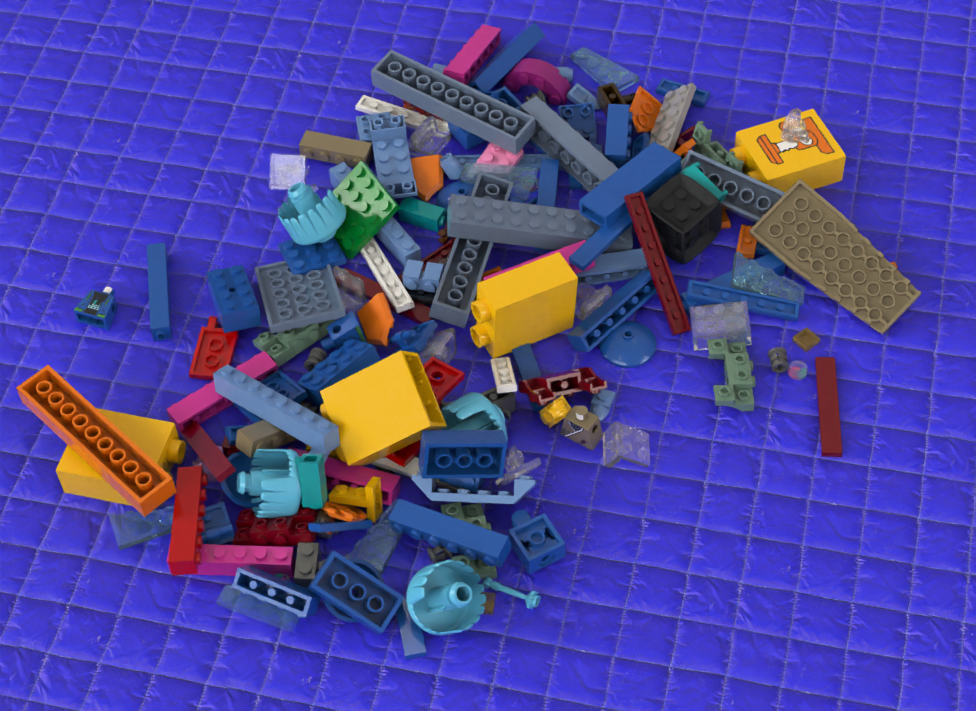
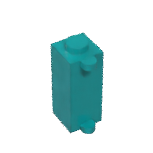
(695, 174)
(422, 214)
(312, 480)

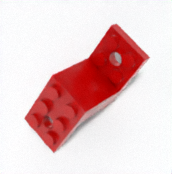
(441, 388)

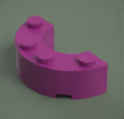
(540, 75)

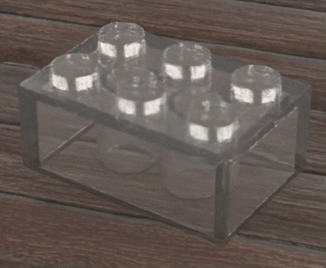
(718, 322)

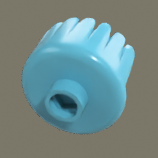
(310, 218)
(473, 413)
(274, 482)
(445, 598)

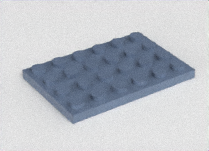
(297, 298)

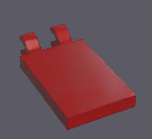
(212, 350)

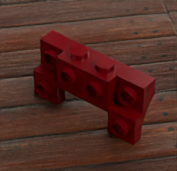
(564, 383)
(275, 531)

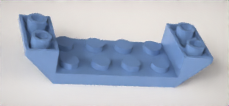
(392, 155)
(521, 488)

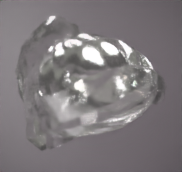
(794, 128)

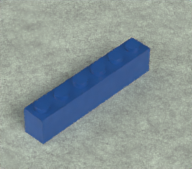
(612, 312)
(450, 533)

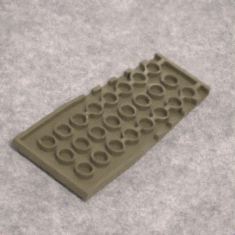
(834, 257)

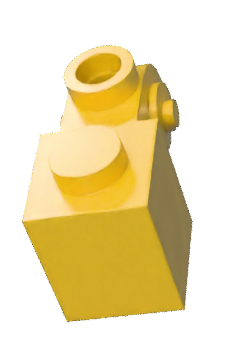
(555, 411)

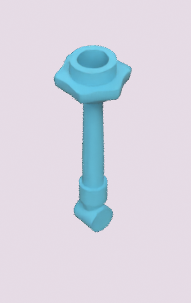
(532, 599)

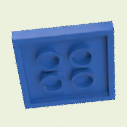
(311, 257)
(282, 384)

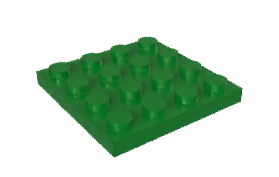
(367, 209)

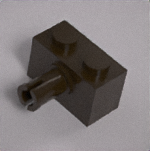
(610, 95)

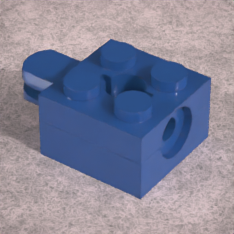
(535, 541)

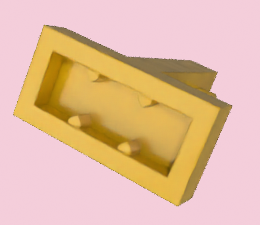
(367, 497)

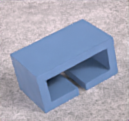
(425, 280)

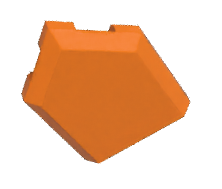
(644, 110)
(428, 175)
(376, 320)
(344, 512)

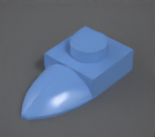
(580, 95)
(602, 403)

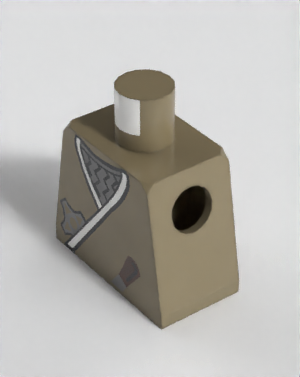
(582, 427)

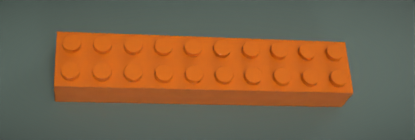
(97, 440)

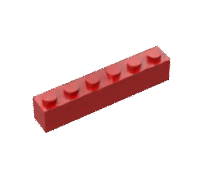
(188, 521)

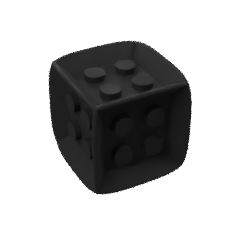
(685, 217)

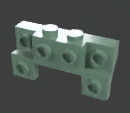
(714, 149)
(290, 342)
(737, 369)
(474, 515)

